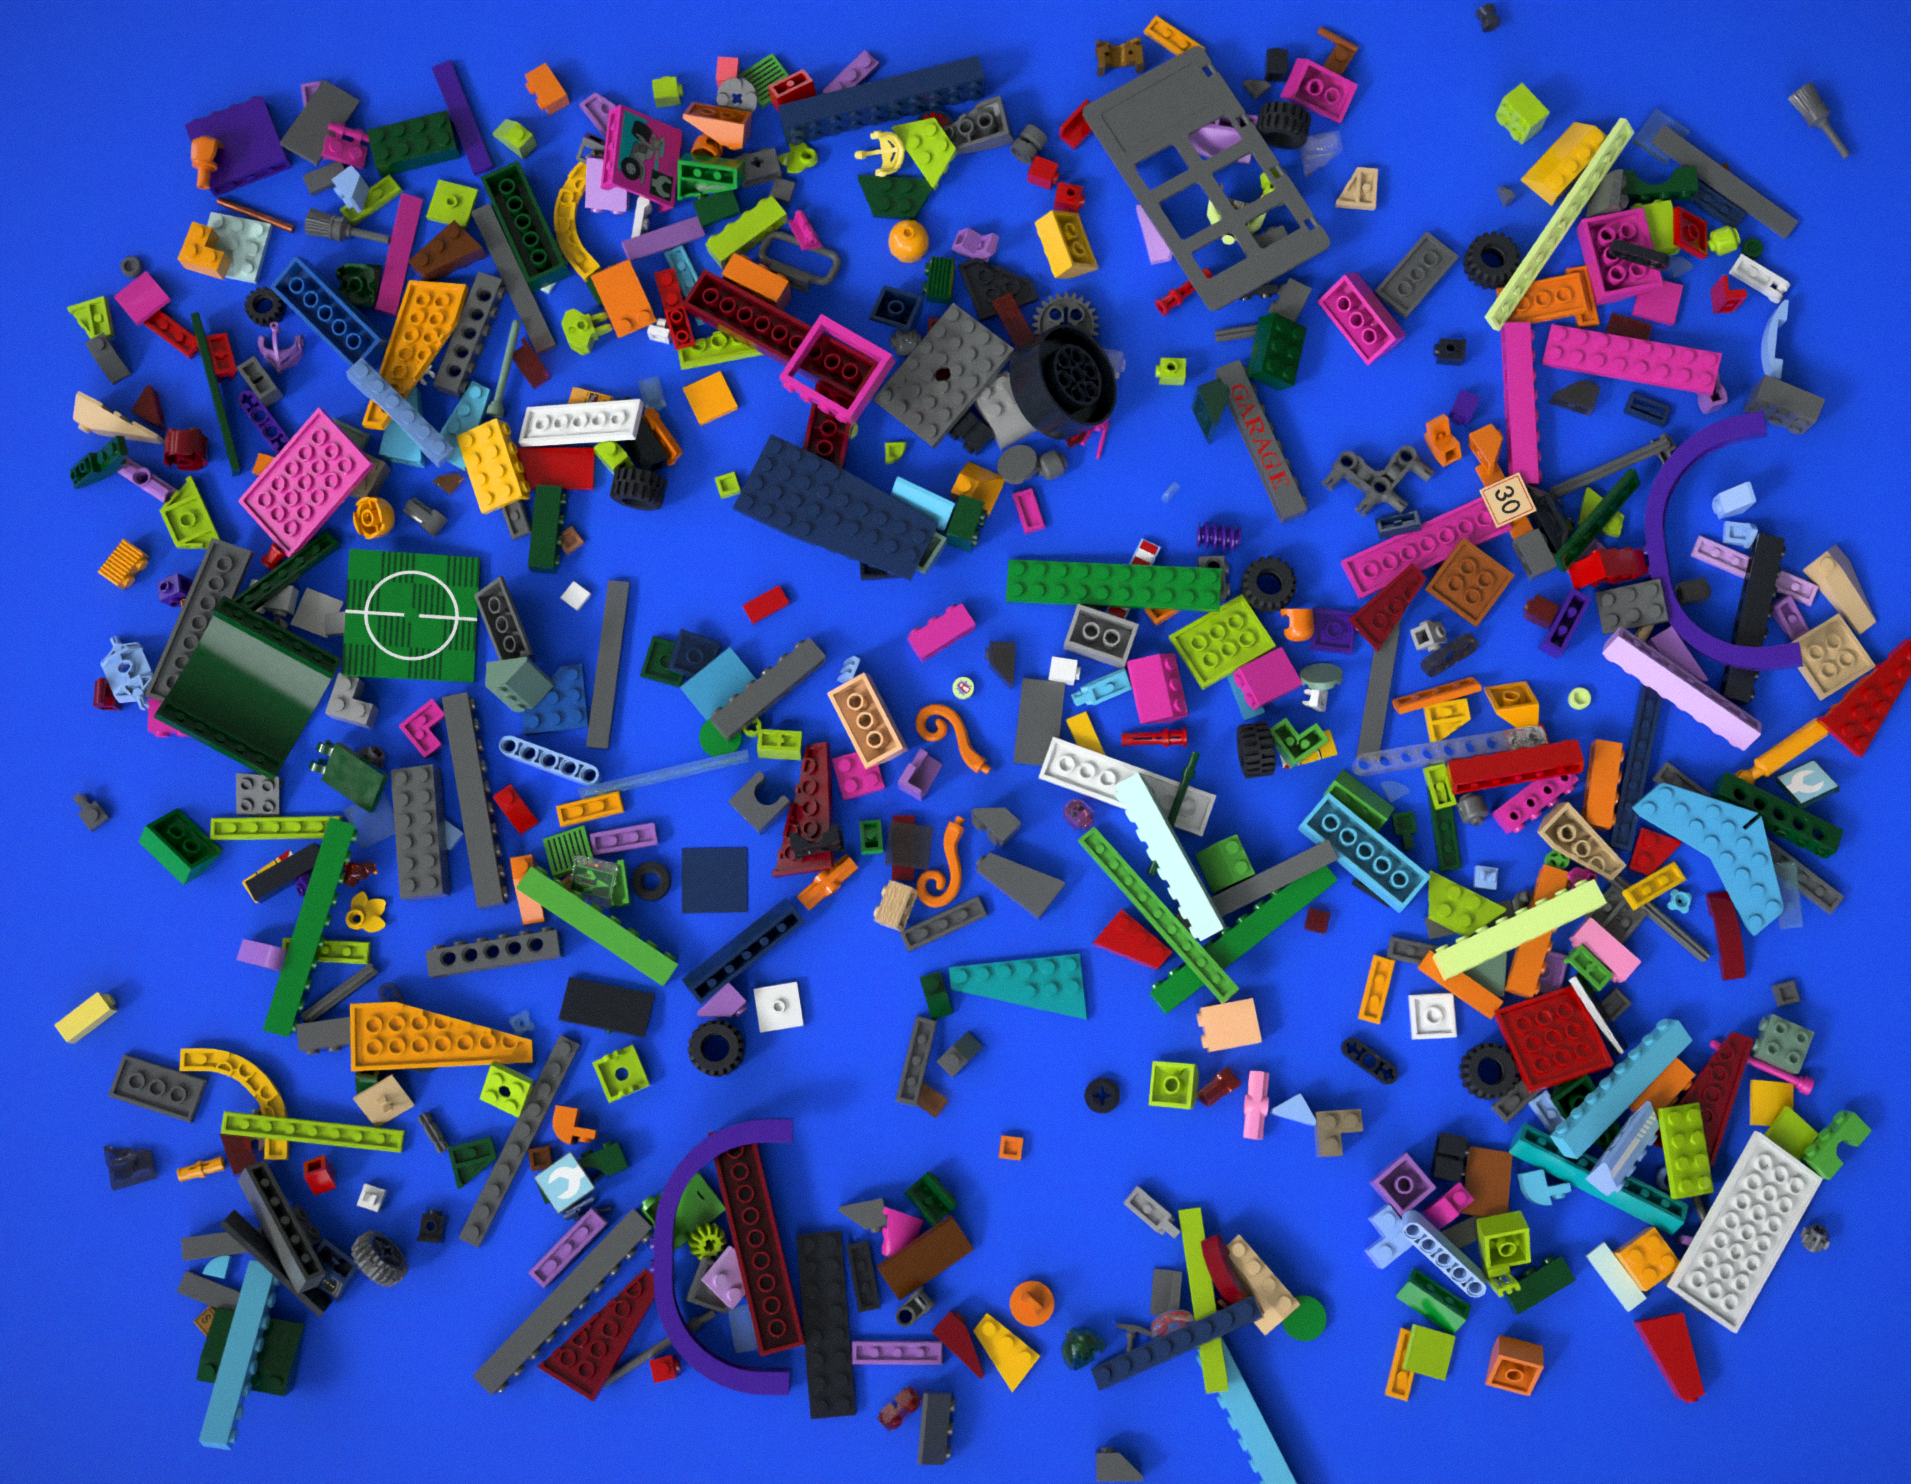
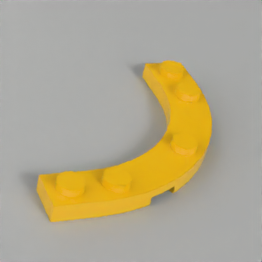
(565, 223)
(251, 1078)

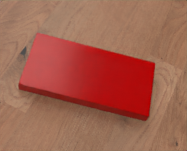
(558, 467)

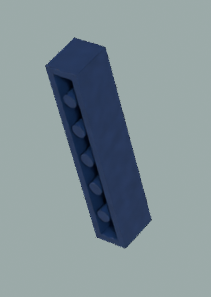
(743, 950)

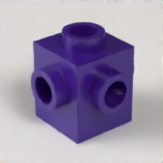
(174, 589)

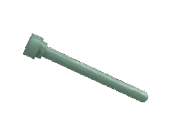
(496, 408)

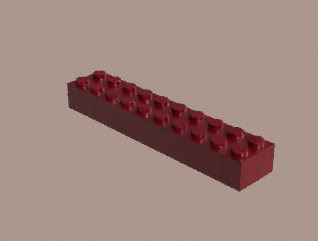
(777, 335)
(759, 1249)

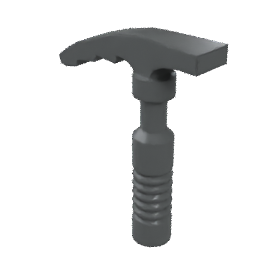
(1130, 1335)

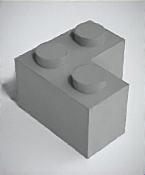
(346, 703)

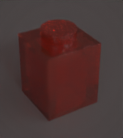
(1540, 611)

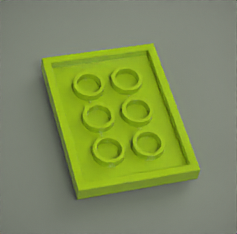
(1222, 642)

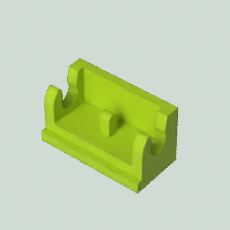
(779, 744)

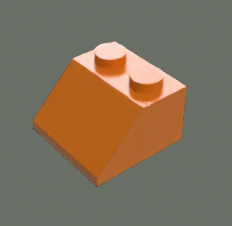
(1514, 1365)

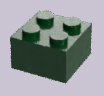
(965, 523)

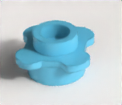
(1684, 897)

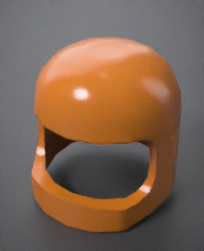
(707, 146)
(1301, 624)

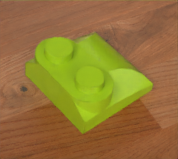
(1173, 1085)

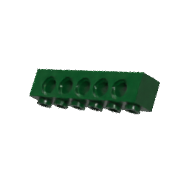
(1769, 806)

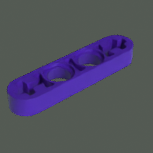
(266, 424)

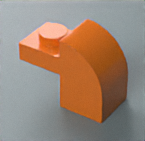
(1441, 441)
(566, 1126)

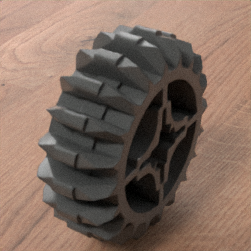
(379, 1258)

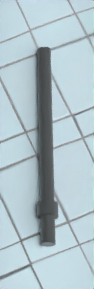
(694, 1324)

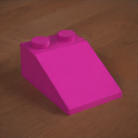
(1319, 90)

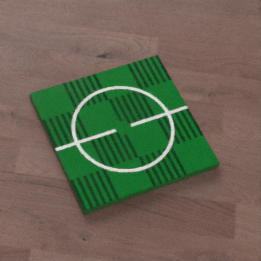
(410, 616)

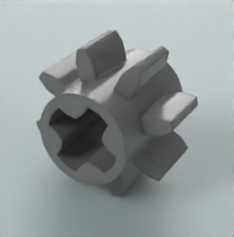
(374, 755)
(1815, 1238)

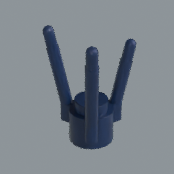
(574, 1211)

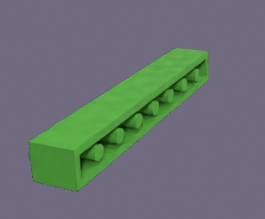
(597, 926)

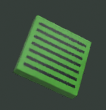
(764, 74)
(563, 848)

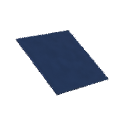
(714, 880)

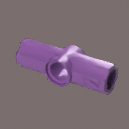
(153, 486)

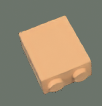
(1229, 1025)

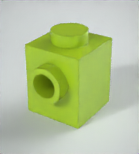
(667, 91)
(1171, 371)

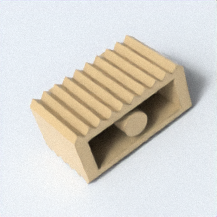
(895, 905)

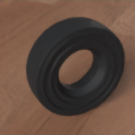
(654, 894)

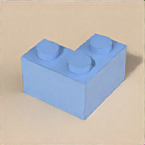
(1392, 1241)

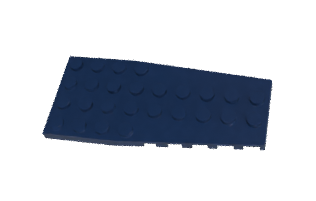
(833, 510)

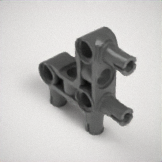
(1366, 478)

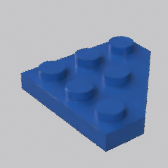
(562, 707)

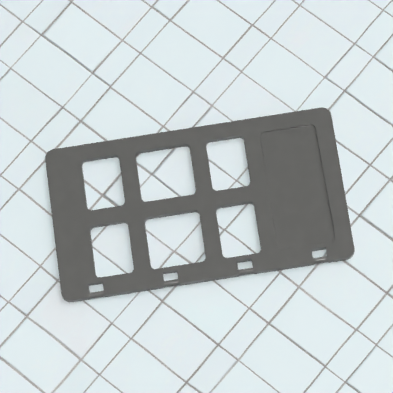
(1162, 112)

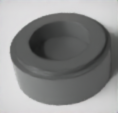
(131, 267)

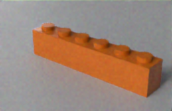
(1529, 957)

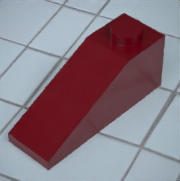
(956, 1337)

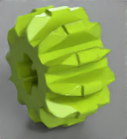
(698, 1241)

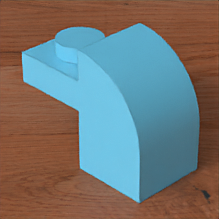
(1535, 1188)

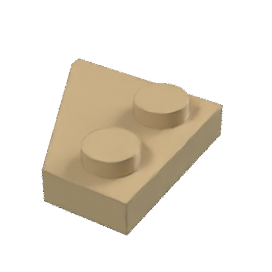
(1360, 190)

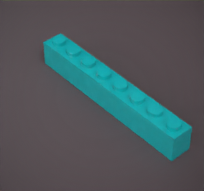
(1634, 1197)

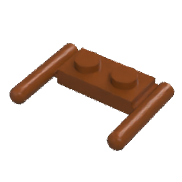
(1341, 54)

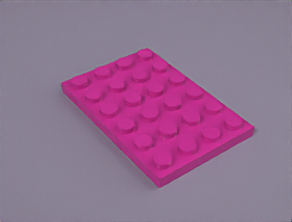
(306, 482)

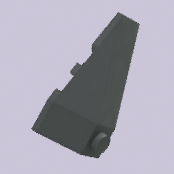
(981, 128)

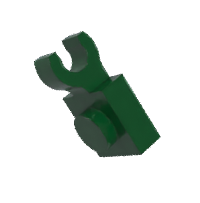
(1404, 825)

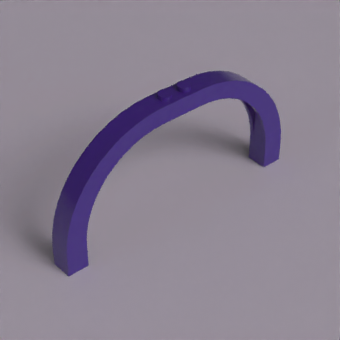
(1696, 447)
(715, 1368)

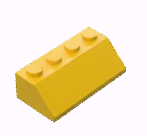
(1564, 161)

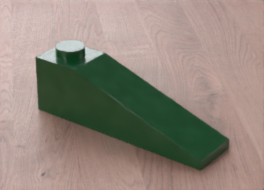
(1570, 1095)

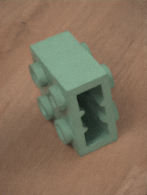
(1781, 1043)

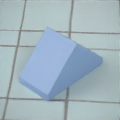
(1296, 1110)

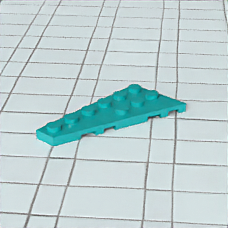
(1037, 983)

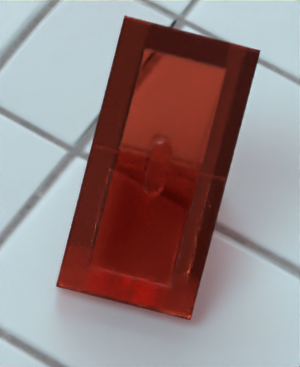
(149, 408)

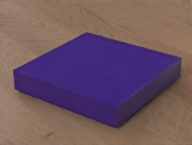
(1332, 631)

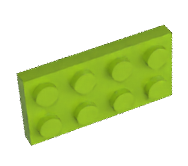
(1685, 1150)

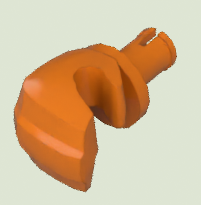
(202, 155)

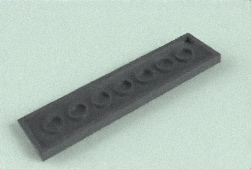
(218, 575)

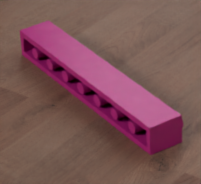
(1520, 402)

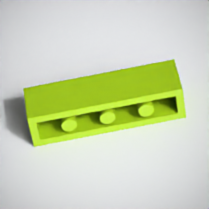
(747, 231)

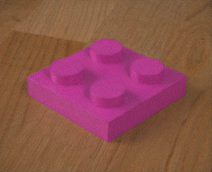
(854, 778)

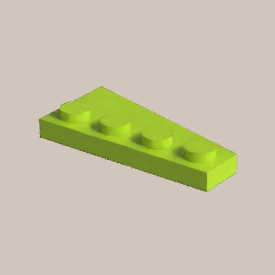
(714, 350)

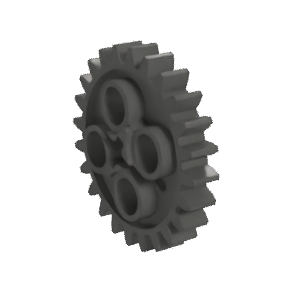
(1072, 304)

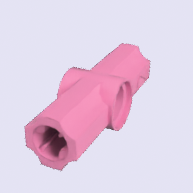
(1256, 1105)

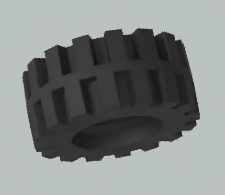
(260, 296)

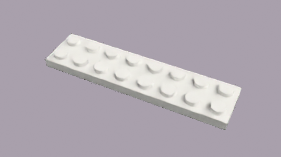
(1098, 774)

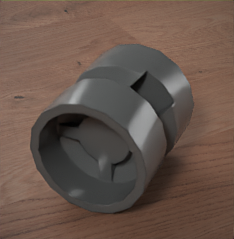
(1026, 147)

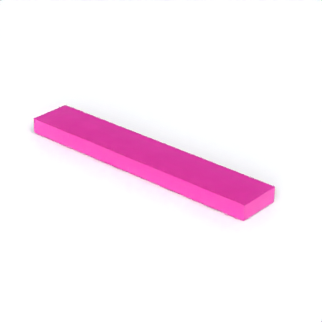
(398, 254)

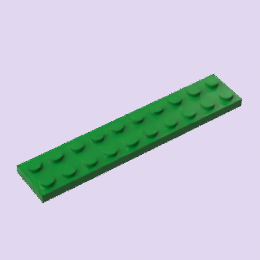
(1114, 585)

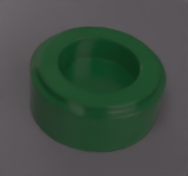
(1752, 248)

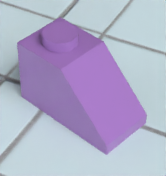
(724, 1004)

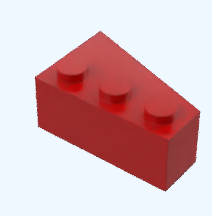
(1608, 566)

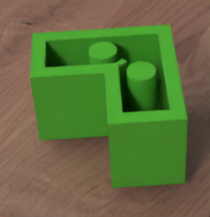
(1296, 747)

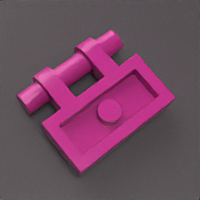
(344, 151)

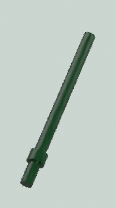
(1188, 774)

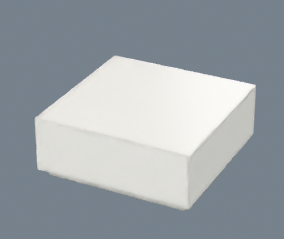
(575, 596)

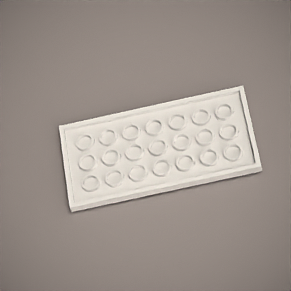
(1745, 1232)

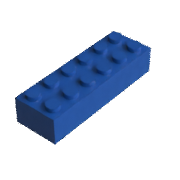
(329, 313)

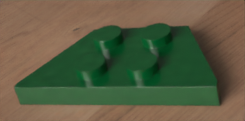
(894, 196)

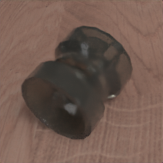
(1488, 17)

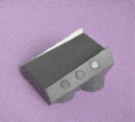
(1608, 195)

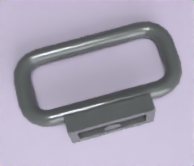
(798, 278)

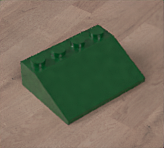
(276, 1361)

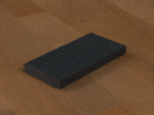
(606, 1007)

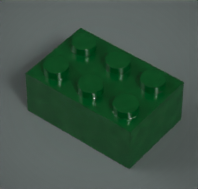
(1276, 351)

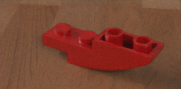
(674, 309)

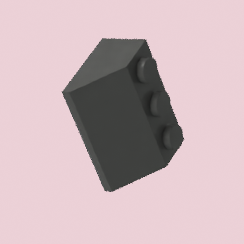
(935, 1428)

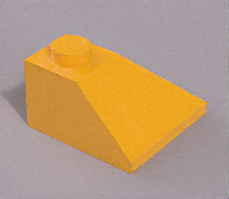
(978, 484)
(1514, 703)

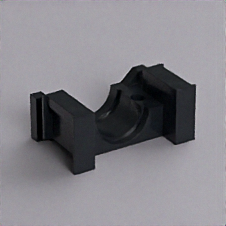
(830, 841)

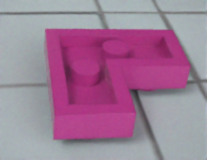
(418, 728)

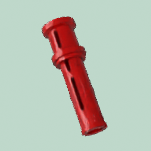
(1176, 296)
(1127, 738)

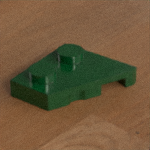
(471, 1158)

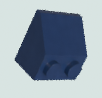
(897, 309)

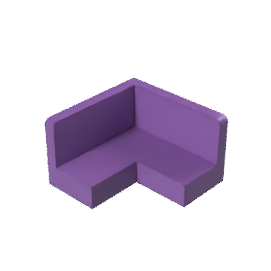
(919, 775)

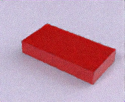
(766, 604)

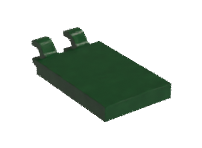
(350, 774)

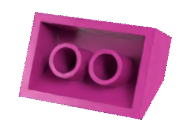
(1157, 689)

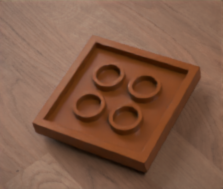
(1469, 582)

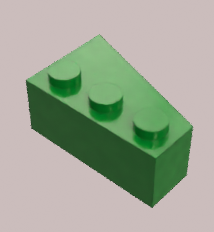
(708, 175)

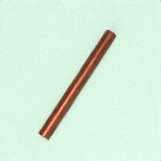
(256, 214)

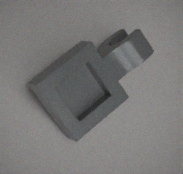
(92, 813)

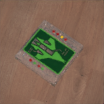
(593, 879)

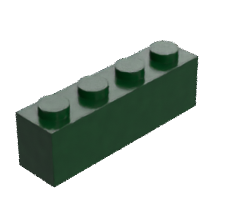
(546, 529)

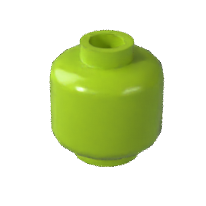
(1723, 240)

